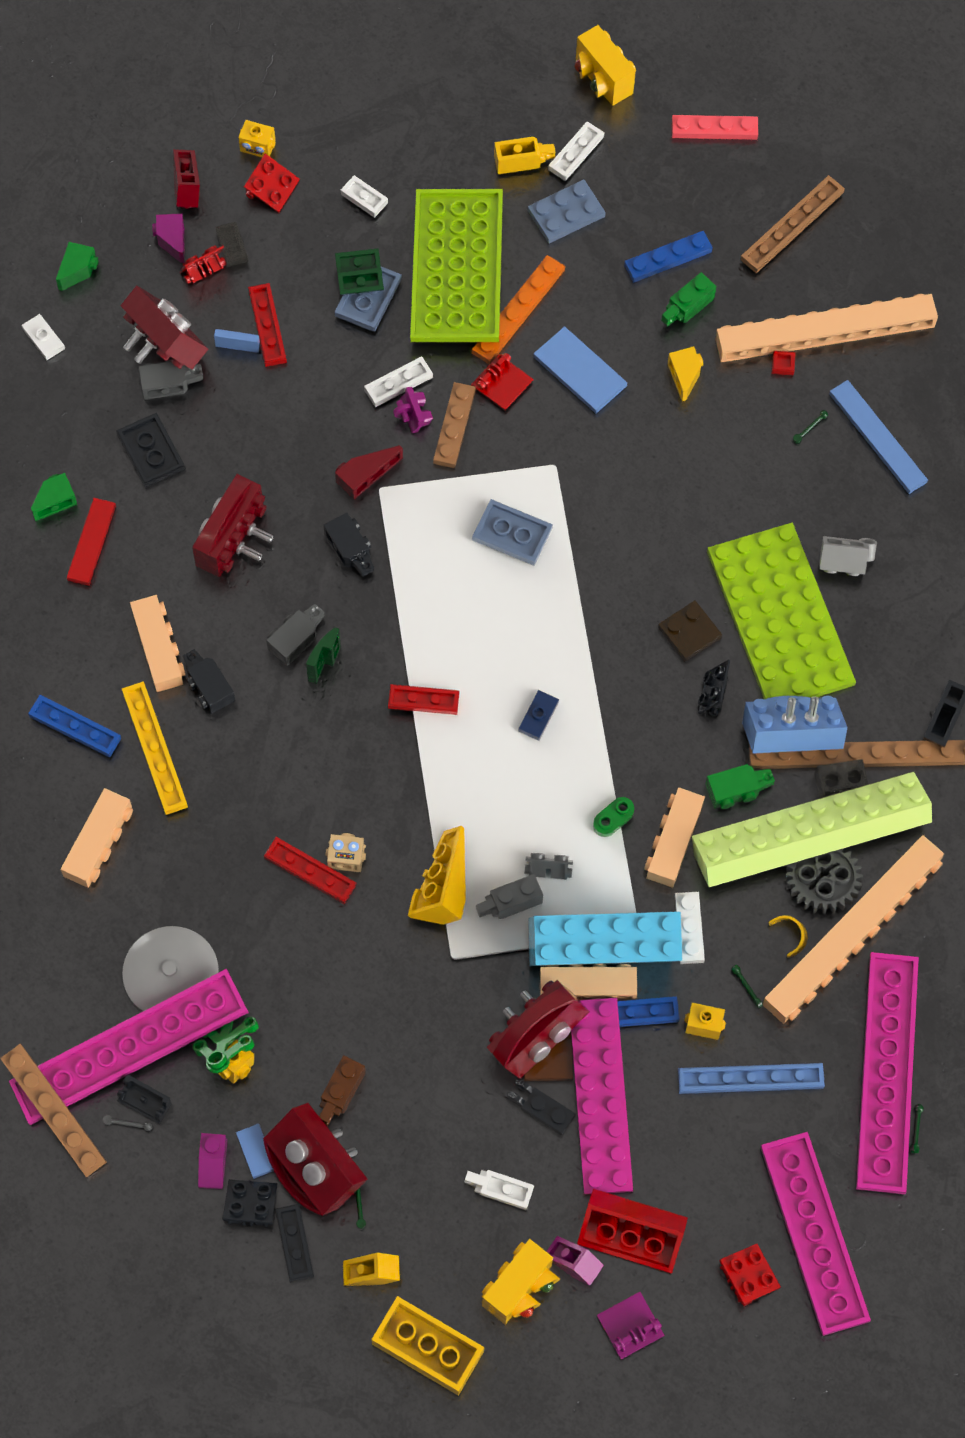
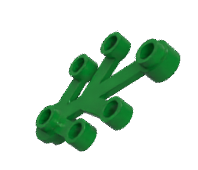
(220, 1058)

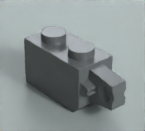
(166, 379)
(295, 634)
(512, 898)

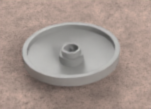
(166, 964)

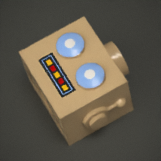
(346, 852)

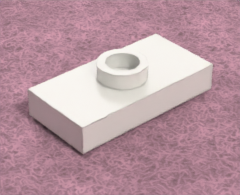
(43, 337)

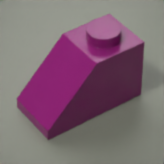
(170, 234)
(212, 1161)
(575, 1260)

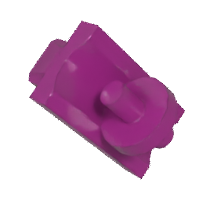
(410, 410)

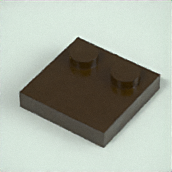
(690, 631)

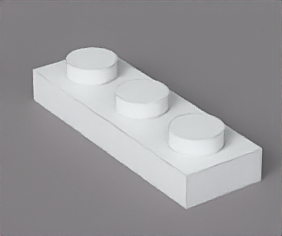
(576, 151)
(397, 380)
(691, 927)

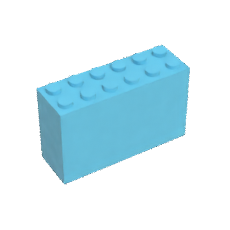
(605, 938)

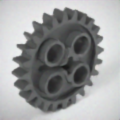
(839, 890)

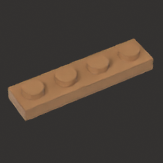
(454, 425)

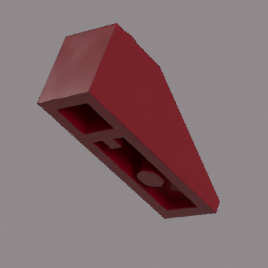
(186, 178)
(364, 470)

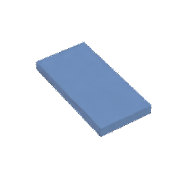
(580, 370)

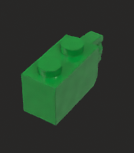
(689, 300)
(737, 785)

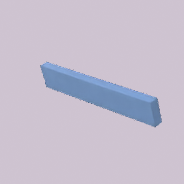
(878, 437)
(751, 1078)

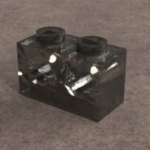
(839, 774)

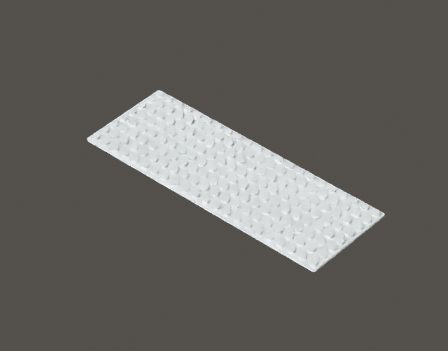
(499, 637)

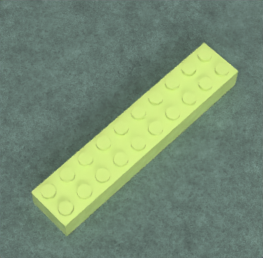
(811, 829)

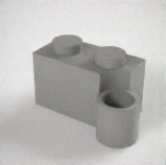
(846, 555)

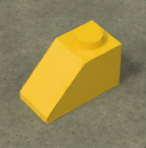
(685, 370)
(371, 1270)

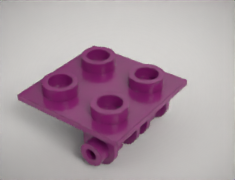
(630, 1325)

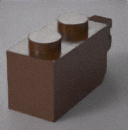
(341, 1088)

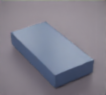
(237, 340)
(254, 1150)

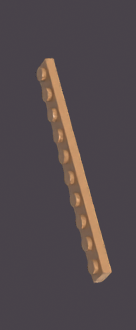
(873, 755)

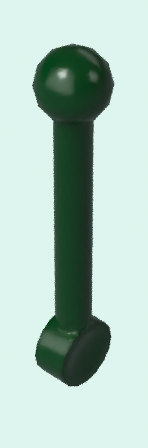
(797, 438)
(736, 970)
(914, 1148)
(361, 1223)

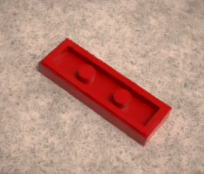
(423, 699)

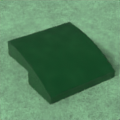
(359, 271)
(323, 653)

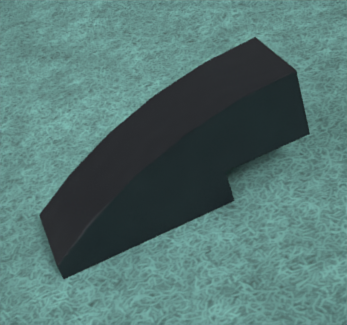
(946, 714)

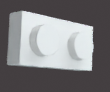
(364, 196)

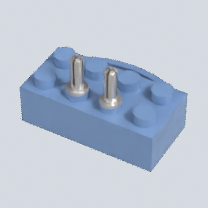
(794, 724)

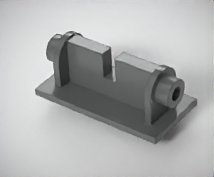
(558, 866)

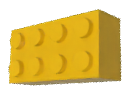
(427, 1345)

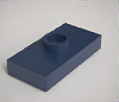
(538, 715)

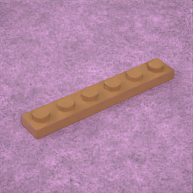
(792, 224)
(53, 1110)

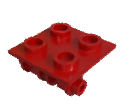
(271, 183)
(210, 256)
(502, 381)
(749, 1274)

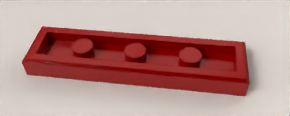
(267, 324)
(91, 541)
(310, 870)

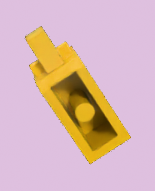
(521, 154)

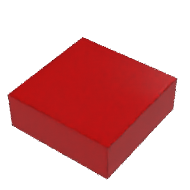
(783, 362)

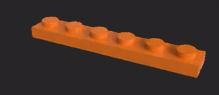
(521, 307)

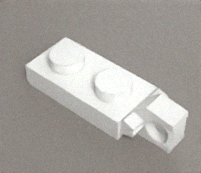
(501, 1188)

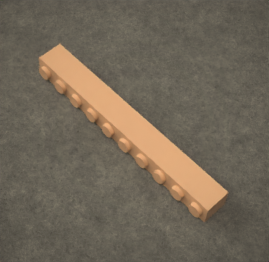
(826, 327)
(853, 929)

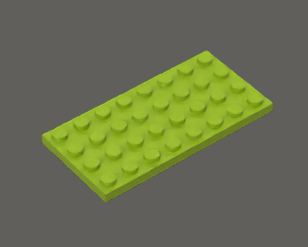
(457, 265)
(781, 614)

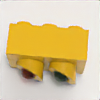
(605, 65)
(516, 1281)

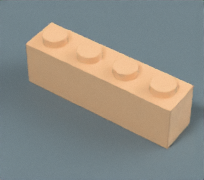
(157, 644)
(675, 837)
(96, 838)
(594, 981)

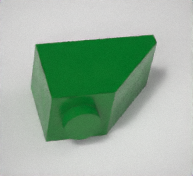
(76, 265)
(53, 497)

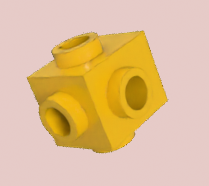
(239, 1065)

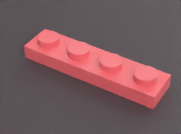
(715, 127)

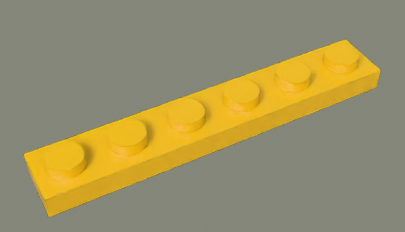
(154, 748)

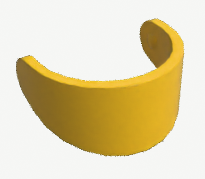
(804, 935)

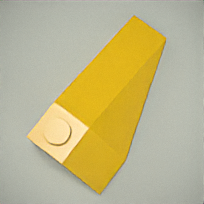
(444, 888)

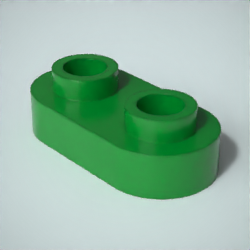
(615, 817)

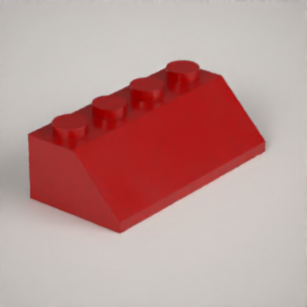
(632, 1230)

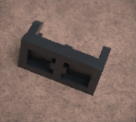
(144, 1099)

